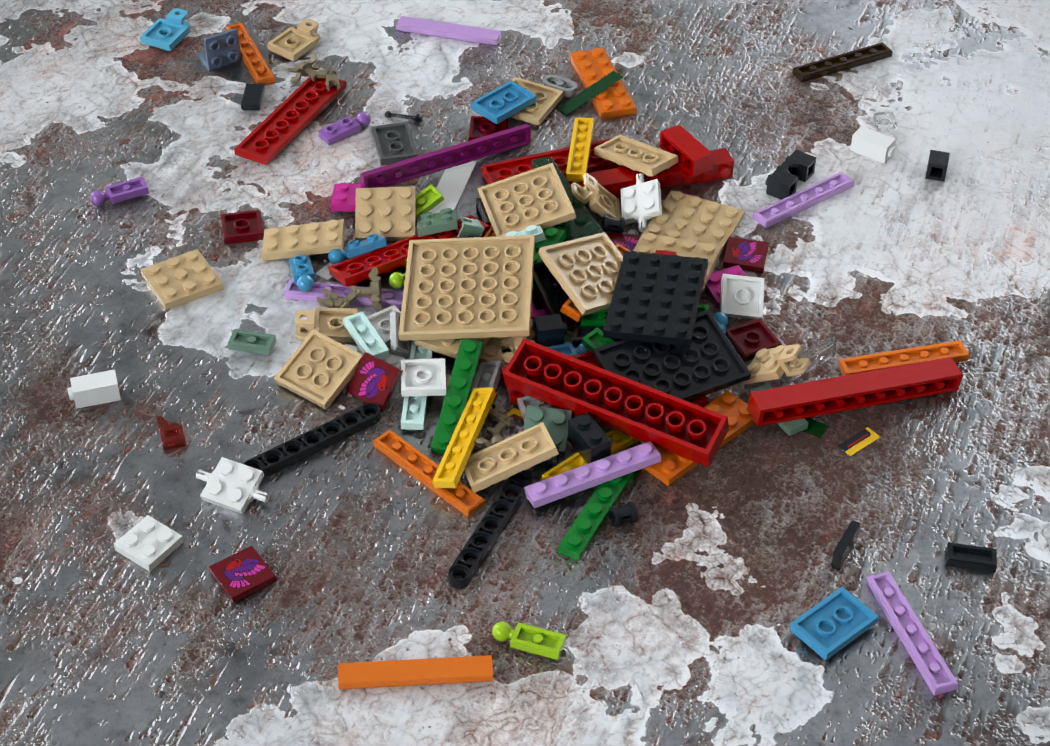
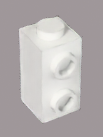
(873, 144)
(94, 389)

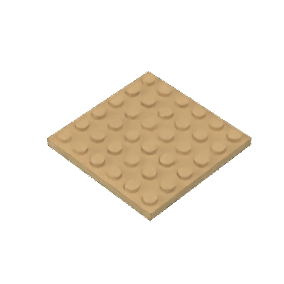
(468, 288)

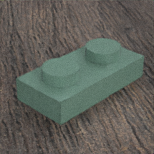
(252, 342)

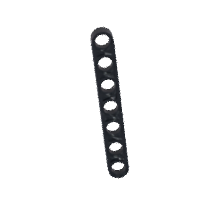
(319, 433)
(486, 535)

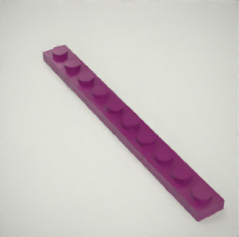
(446, 157)

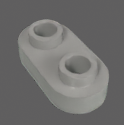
(557, 82)

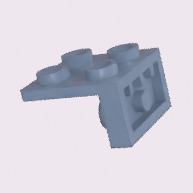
(221, 49)

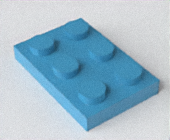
(503, 102)
(833, 623)

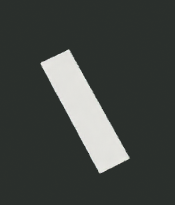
(452, 185)

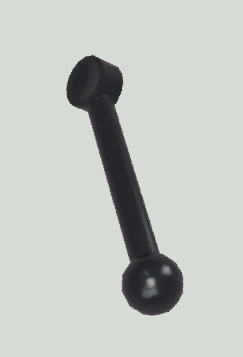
(418, 118)

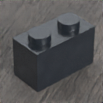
(588, 438)

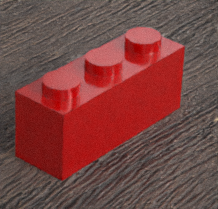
(691, 153)

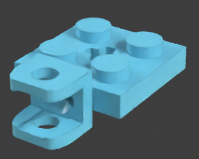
(169, 32)

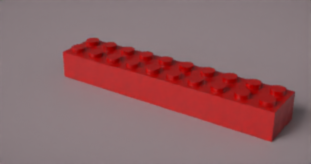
(616, 402)

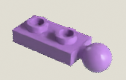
(344, 128)
(120, 191)

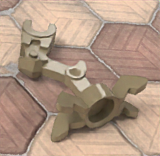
(305, 69)
(334, 301)
(499, 415)

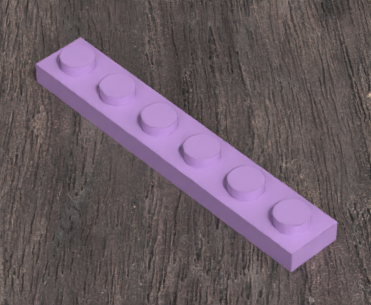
(592, 474)

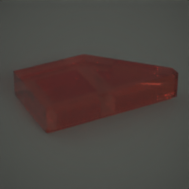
(171, 434)

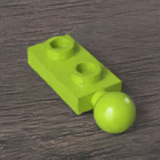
(427, 200)
(531, 639)

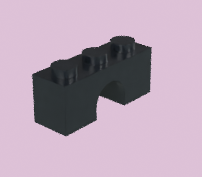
(785, 177)

